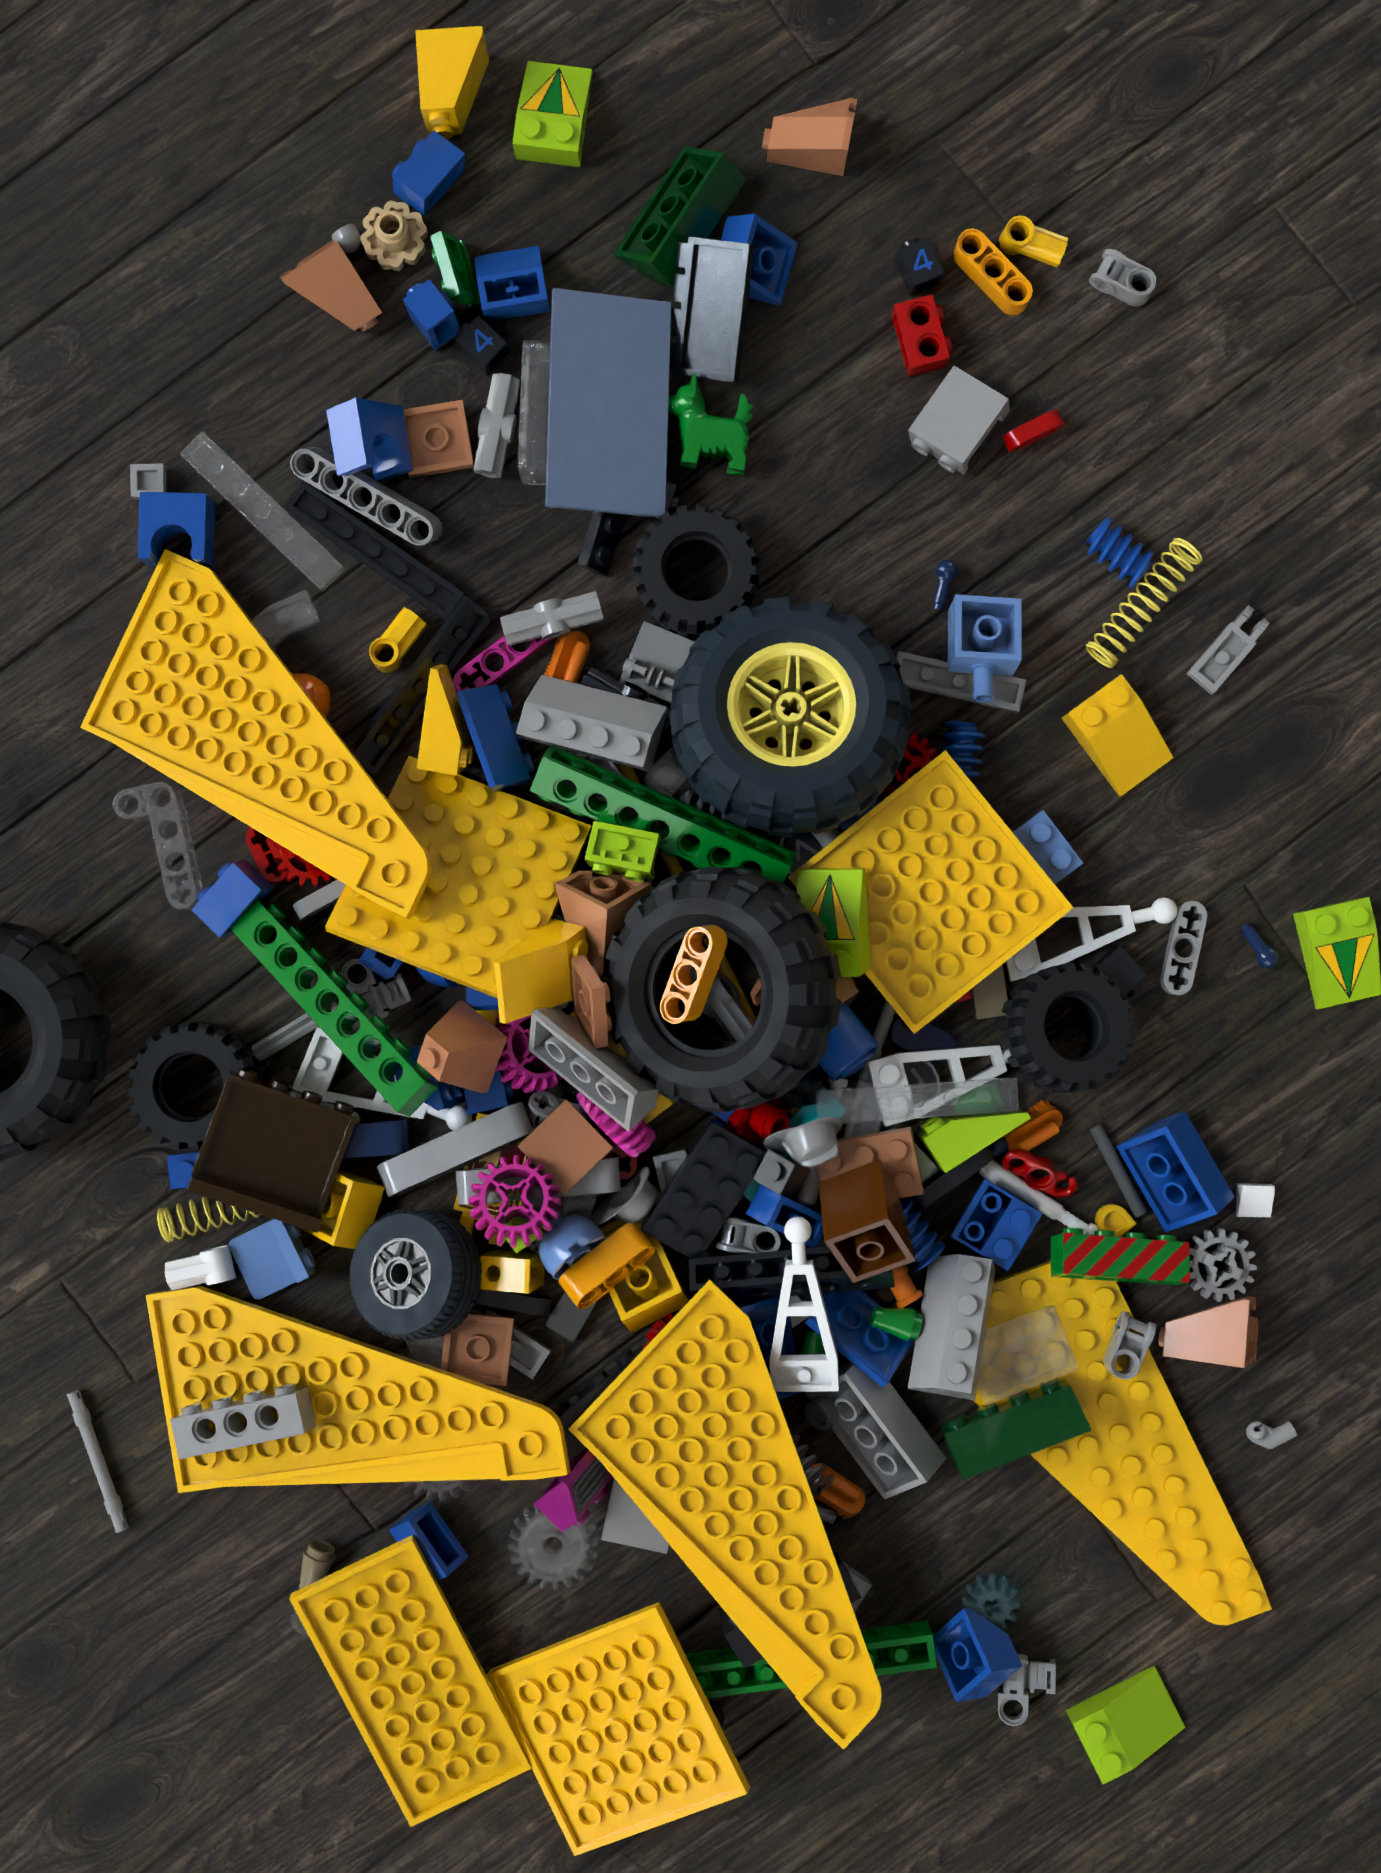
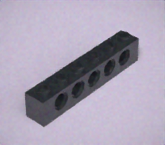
(761, 1275)

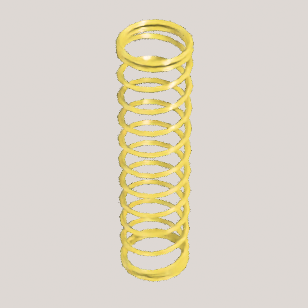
(1111, 659)
(171, 1236)

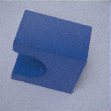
(369, 435)
(175, 513)

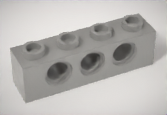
(195, 1438)

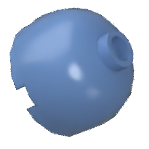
(568, 1242)

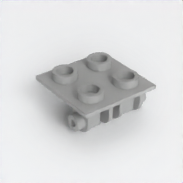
(656, 660)

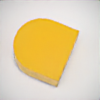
(1114, 1218)

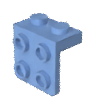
(272, 1257)

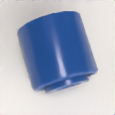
(849, 1046)

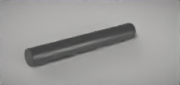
(1118, 1170)

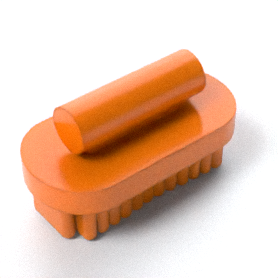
(569, 656)
(1043, 1125)
(841, 1495)

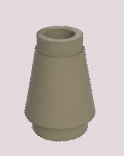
(316, 1561)

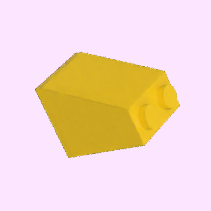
(449, 75)

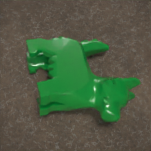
(709, 434)

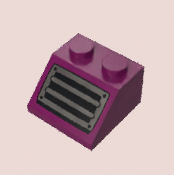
(569, 1496)

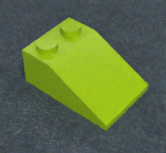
(1126, 1723)

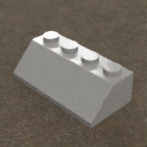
(592, 722)
(593, 1072)
(953, 1326)
(881, 1433)

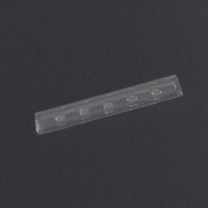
(262, 511)
(919, 1100)

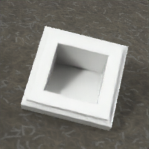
(1254, 1199)

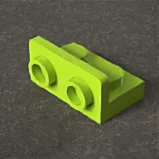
(622, 851)

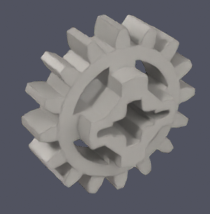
(1225, 1253)

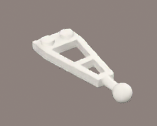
(1028, 960)
(320, 1068)
(890, 1068)
(802, 1372)

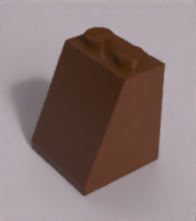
(865, 1221)

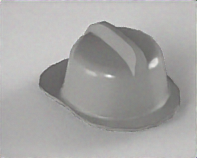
(809, 1143)
(631, 1203)

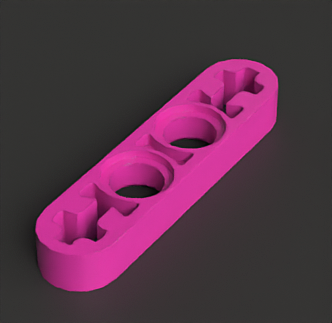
(511, 660)

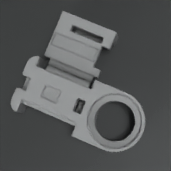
(382, 996)
(1028, 1677)

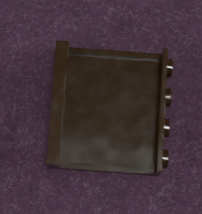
(272, 1149)

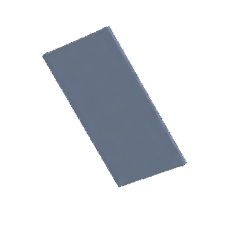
(608, 403)

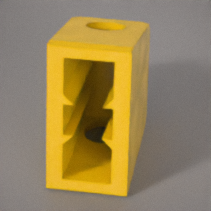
(517, 1273)

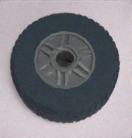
(415, 1274)

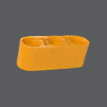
(990, 256)
(680, 982)
(606, 1265)

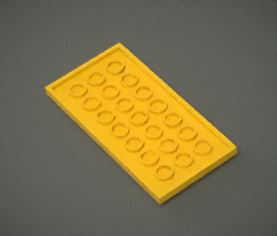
(410, 1680)

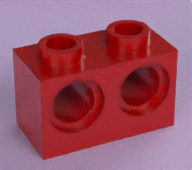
(914, 336)

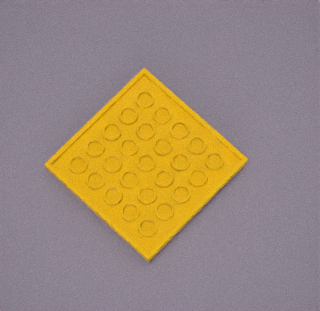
(488, 879)
(942, 889)
(618, 1730)

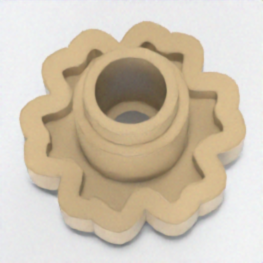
(394, 235)

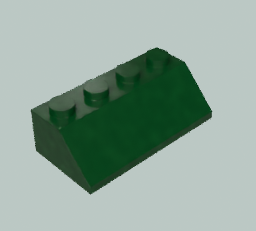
(683, 206)
(1014, 1428)

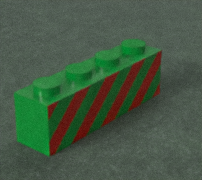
(1120, 1258)

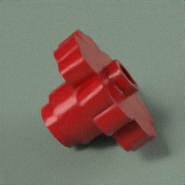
(760, 1120)

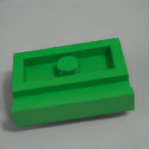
(455, 268)

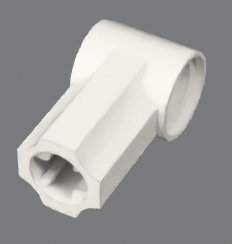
(208, 1267)

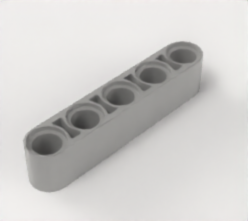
(381, 501)
(455, 1150)
(600, 1179)

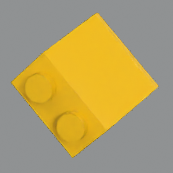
(349, 1210)

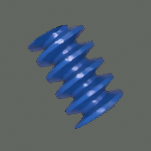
(1119, 552)
(963, 745)
(922, 1241)

